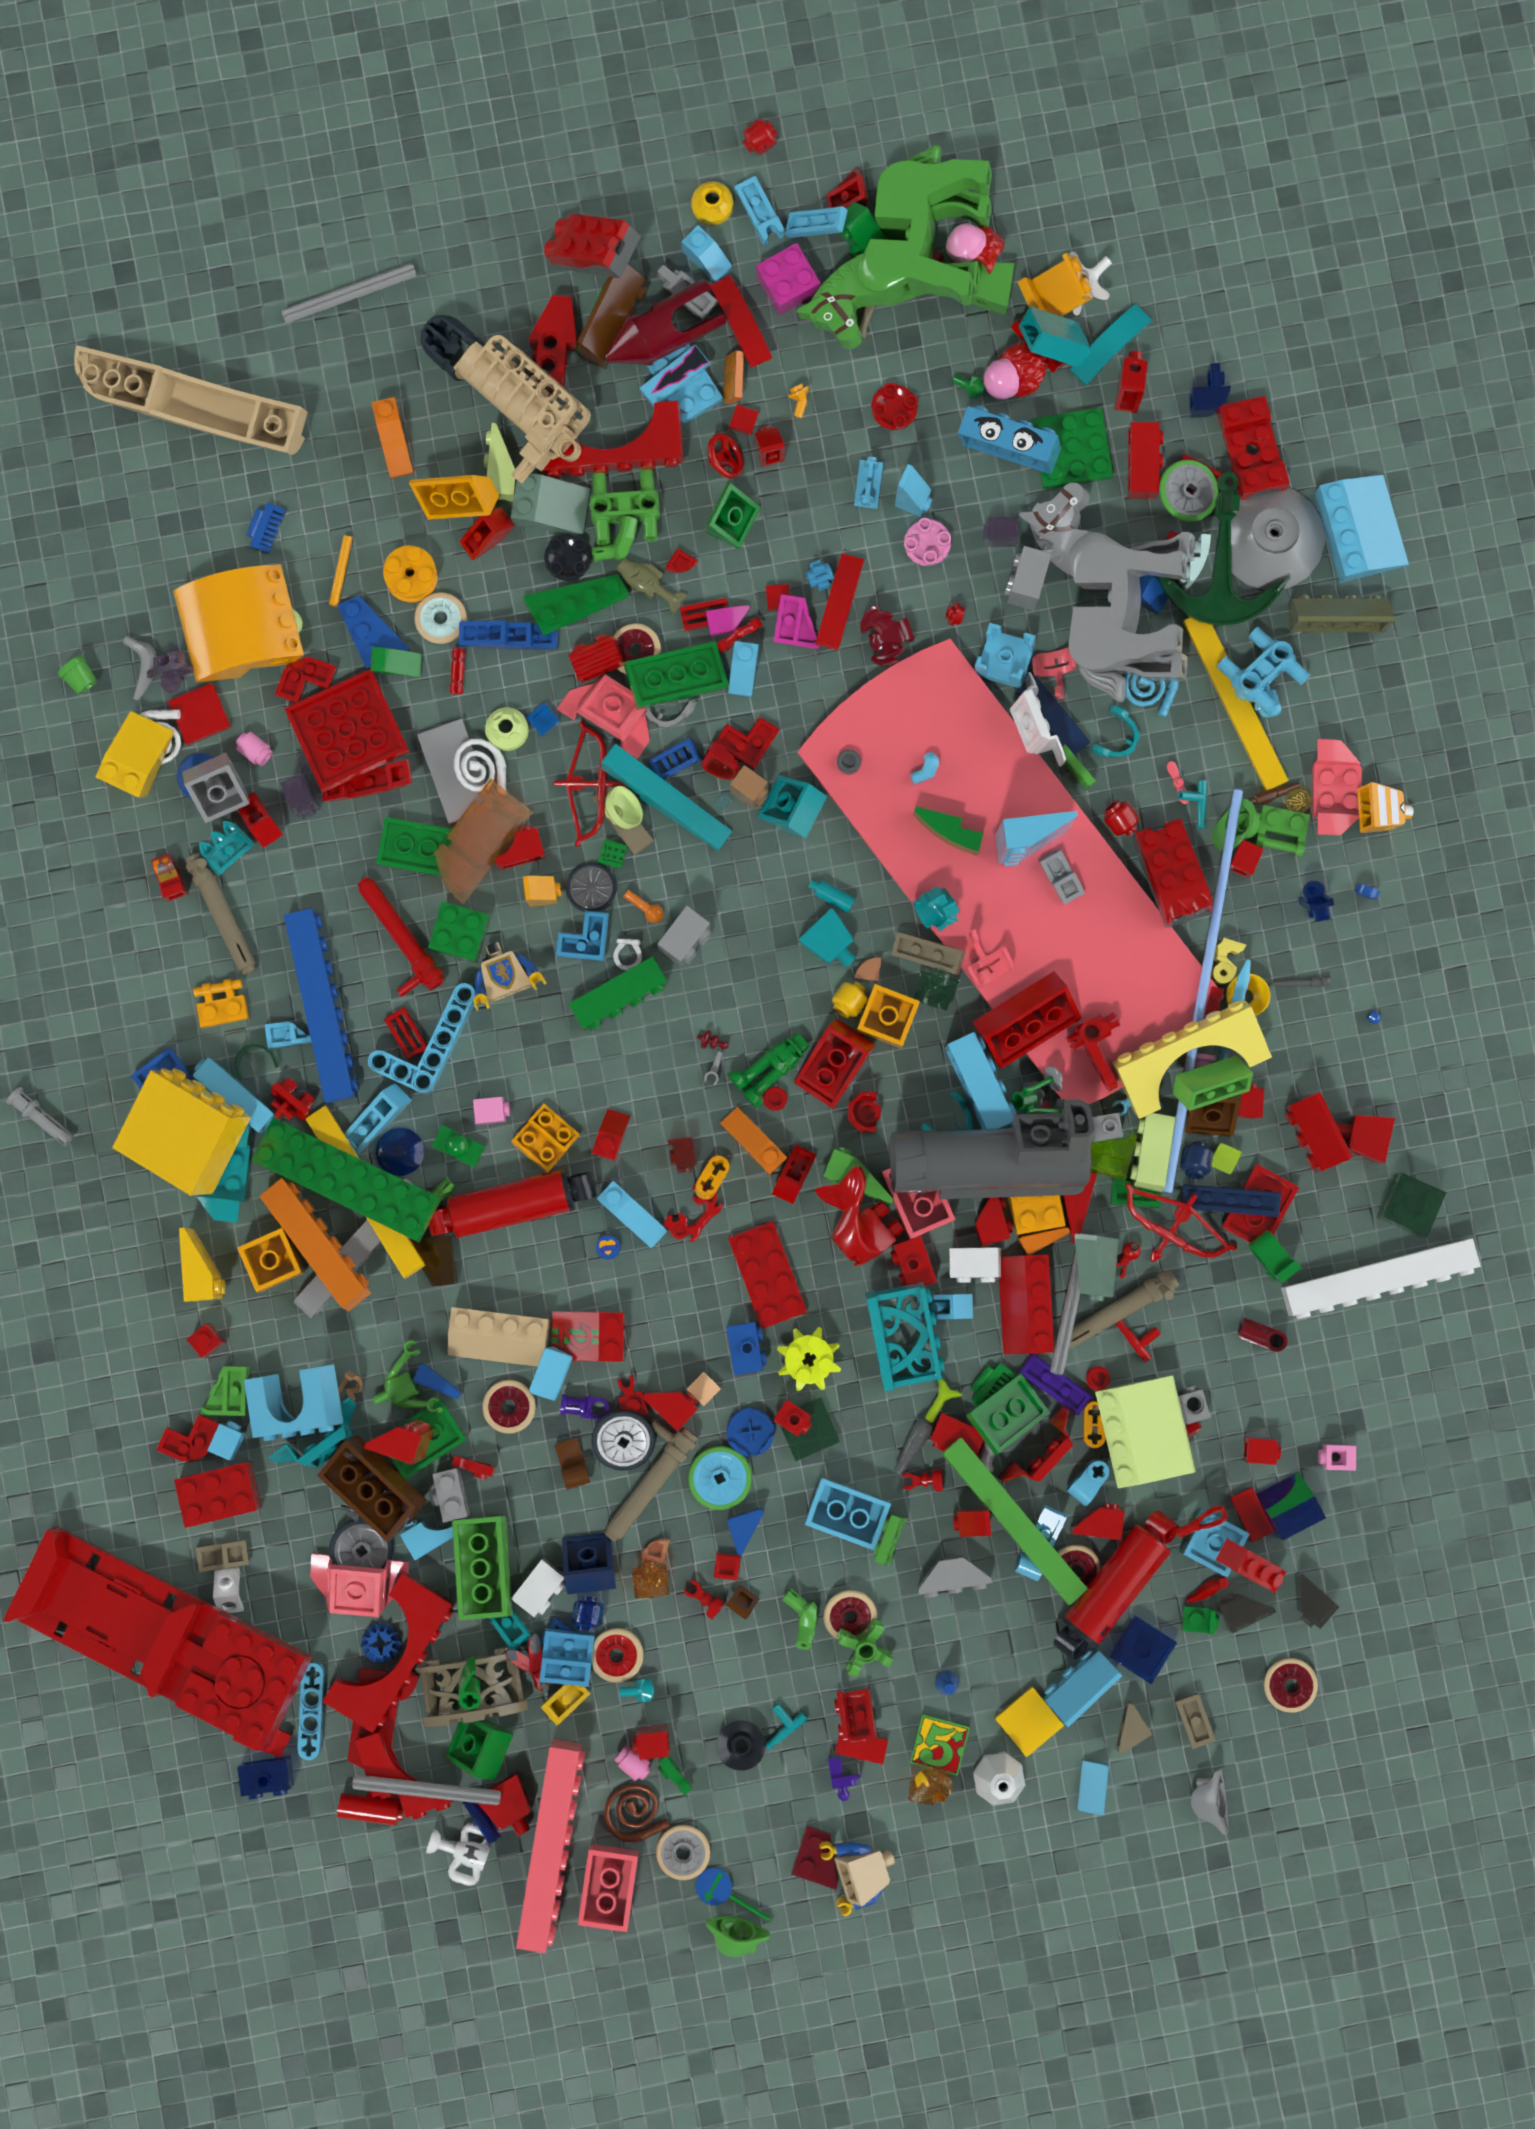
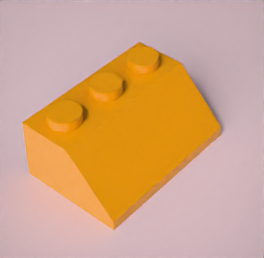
(455, 496)

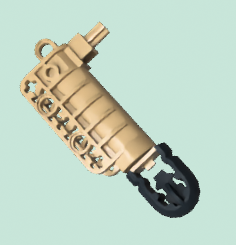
(504, 384)

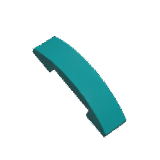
(1111, 343)

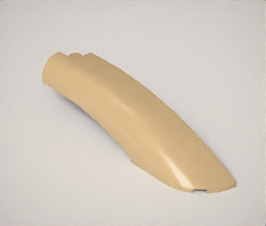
(190, 401)

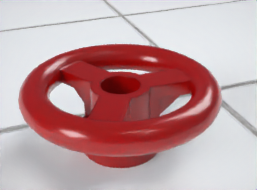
(722, 457)

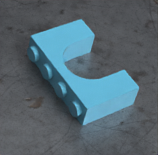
(319, 1410)

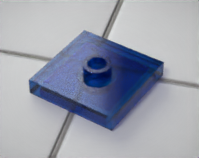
(1143, 1649)

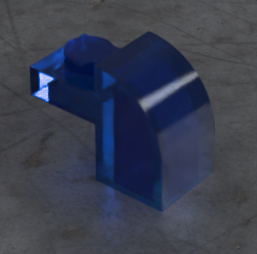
(1208, 400)

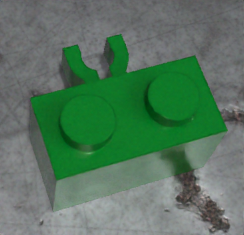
(860, 229)

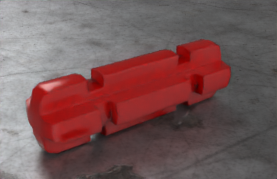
(457, 671)

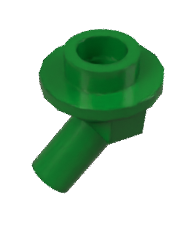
(974, 386)

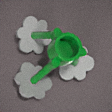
(1031, 1095)

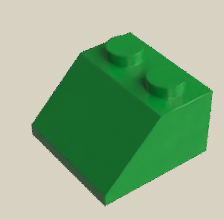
(479, 1748)

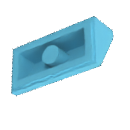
(550, 1373)
(1092, 1787)

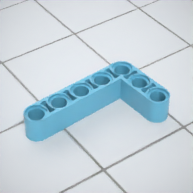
(433, 1047)

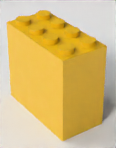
(182, 1131)

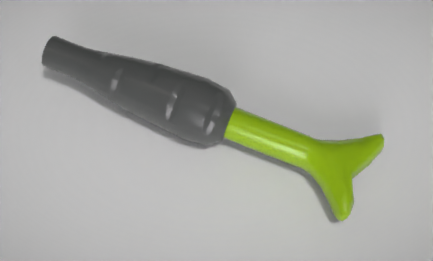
(923, 1428)

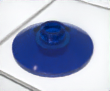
(412, 1151)

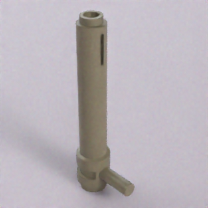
(205, 880)
(1150, 1291)
(674, 1454)

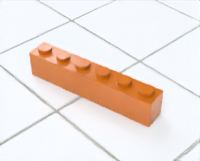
(315, 1244)

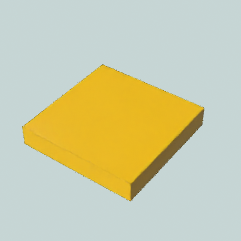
(1029, 1721)

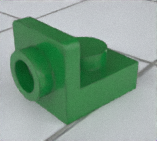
(1199, 1619)

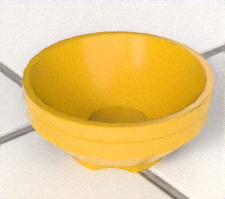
(712, 213)
(1259, 991)

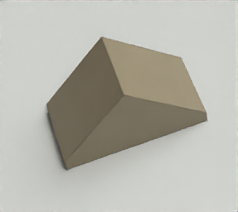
(1131, 1729)

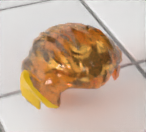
(930, 1786)

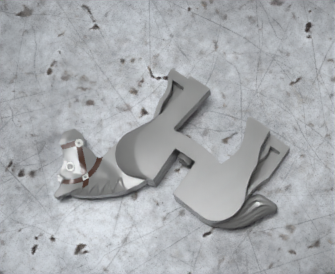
(1105, 637)

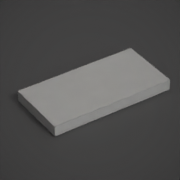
(439, 751)

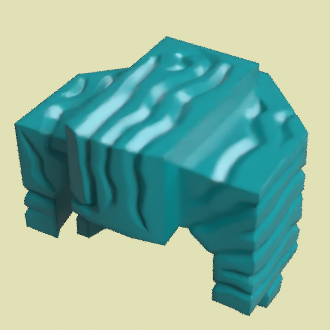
(936, 908)

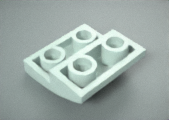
(1194, 567)

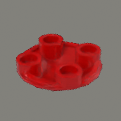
(894, 407)

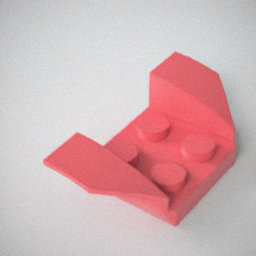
(612, 709)
(1334, 787)
(353, 1588)

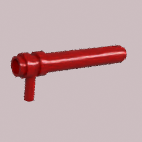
(422, 964)

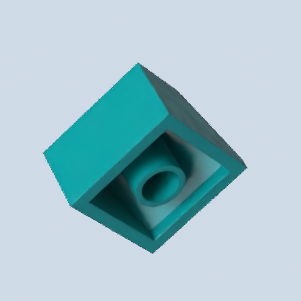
(792, 806)

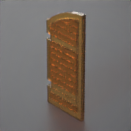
(479, 839)

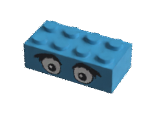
(1009, 439)

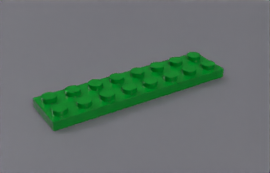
(346, 1179)

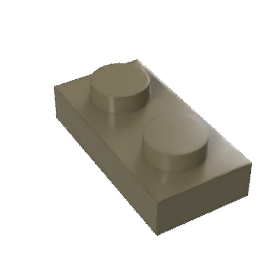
(1195, 1720)

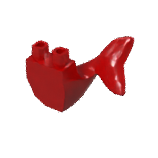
(858, 1233)

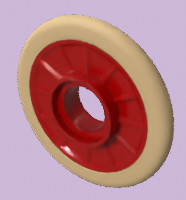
(628, 1644)

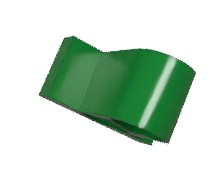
(1273, 1257)

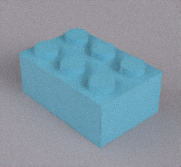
(847, 1513)

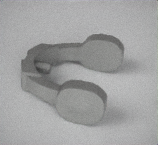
(685, 714)

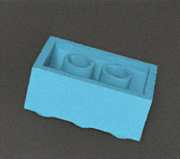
(1081, 1686)

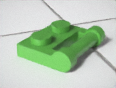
(1283, 823)
(892, 1529)

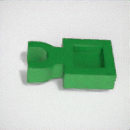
(670, 1770)

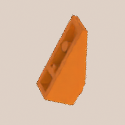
(392, 437)
(753, 1141)

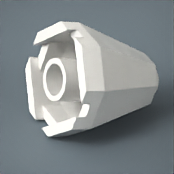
(997, 1769)

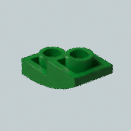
(395, 661)

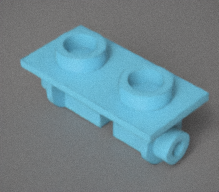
(868, 483)

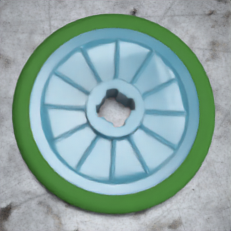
(713, 1462)

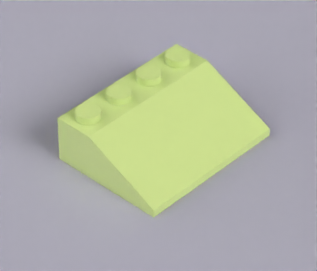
(1145, 1431)

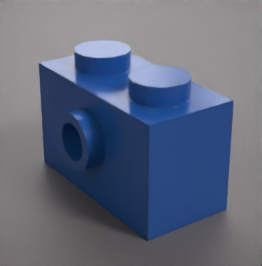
(745, 1348)

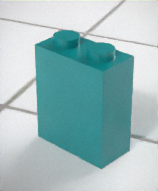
(1054, 337)

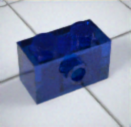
(265, 1777)

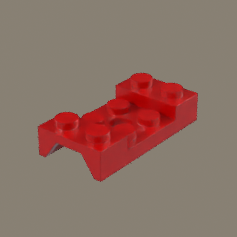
(1245, 425)

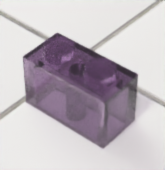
(300, 796)

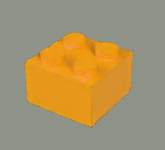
(888, 1016)
(1036, 1213)
(271, 1260)

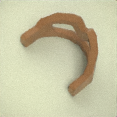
(350, 1391)

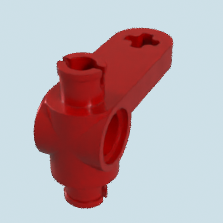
(1103, 1027)

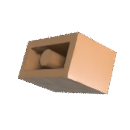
(749, 787)

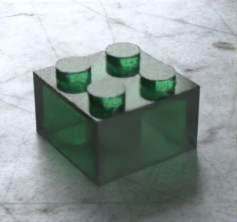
(1411, 1205)

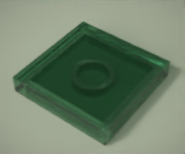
(819, 1435)

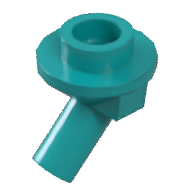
(643, 1690)

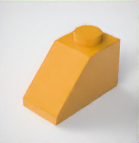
(541, 890)

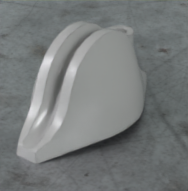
(1210, 1801)

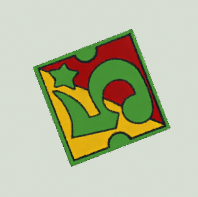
(939, 1744)

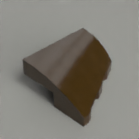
(439, 1260)

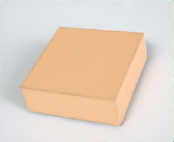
(703, 1388)

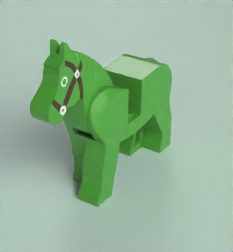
(891, 271)

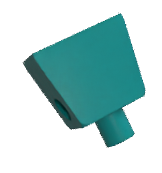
(829, 940)

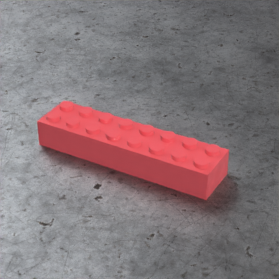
(548, 1850)

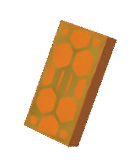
(733, 377)

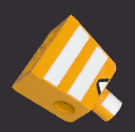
(1381, 808)

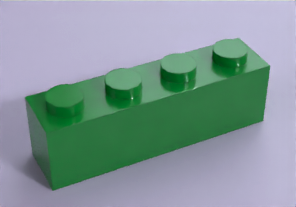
(618, 994)

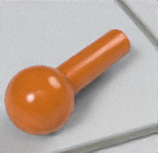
(653, 913)

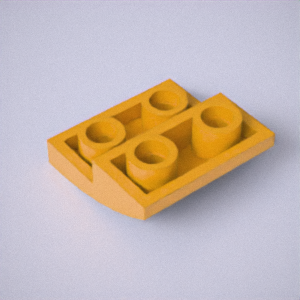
(545, 1138)

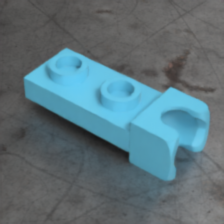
(759, 209)

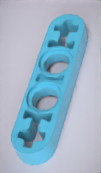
(311, 1710)

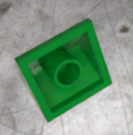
(732, 517)

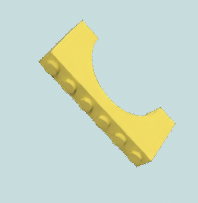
(1143, 1069)

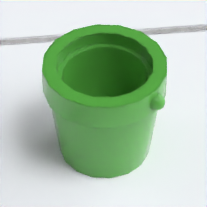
(78, 675)

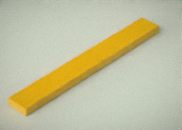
(1239, 711)
(397, 1245)

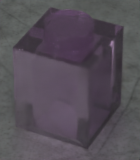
(1001, 531)

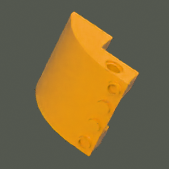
(238, 622)

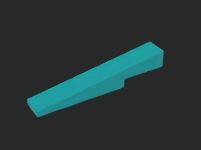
(664, 797)

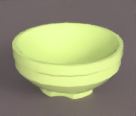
(512, 739)
(627, 806)

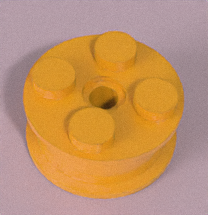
(405, 561)

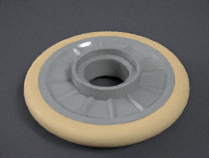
(683, 1836)

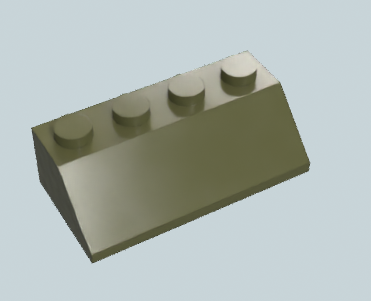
(1340, 615)

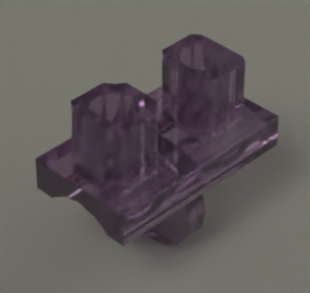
(170, 670)

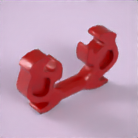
(680, 1228)

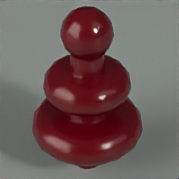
(713, 1041)

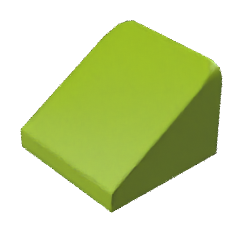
(1225, 1158)

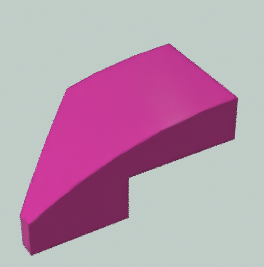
(725, 619)

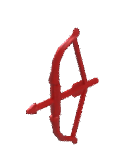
(577, 783)
(1182, 1215)

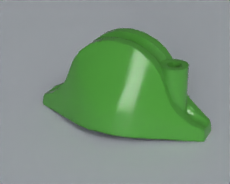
(736, 1935)

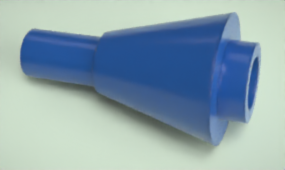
(946, 1683)

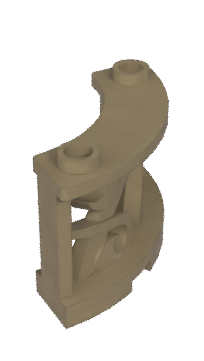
(446, 1714)

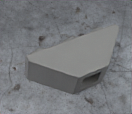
(952, 1575)

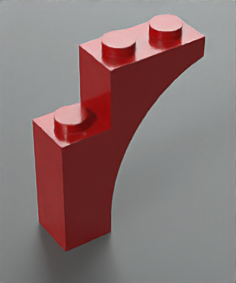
(380, 1763)

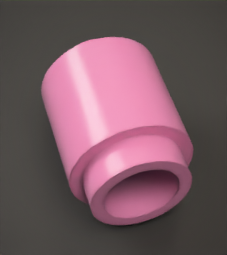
(253, 748)
(631, 1764)

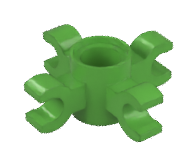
(856, 1642)

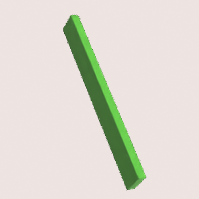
(1014, 1521)

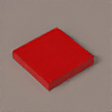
(200, 714)

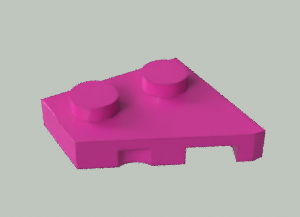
(794, 623)

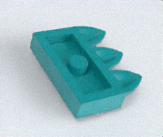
(226, 849)

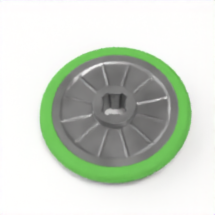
(1182, 503)

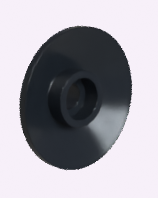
(741, 1758)

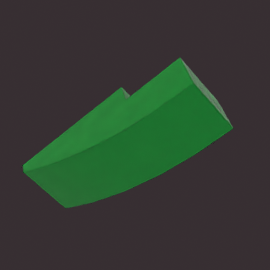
(948, 830)

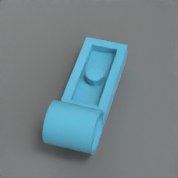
(1049, 1524)

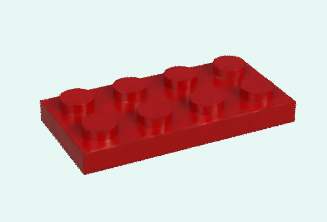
(767, 1275)

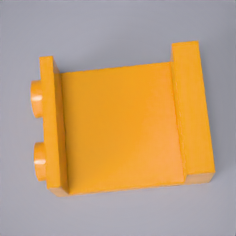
(1058, 288)

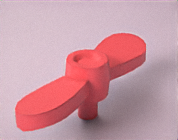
(1177, 781)

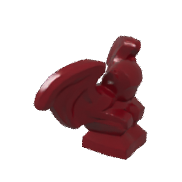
(888, 635)

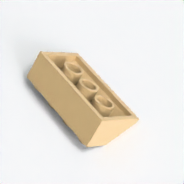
(497, 1336)

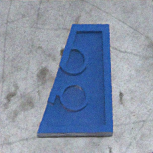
(368, 629)

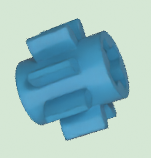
(819, 575)

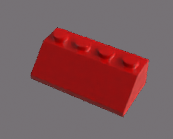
(1027, 1019)
(1026, 1305)
(405, 1442)

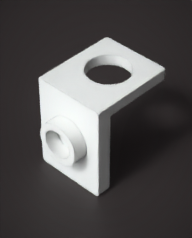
(227, 1589)

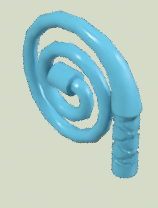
(1167, 701)

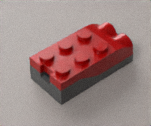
(592, 245)
(1173, 873)

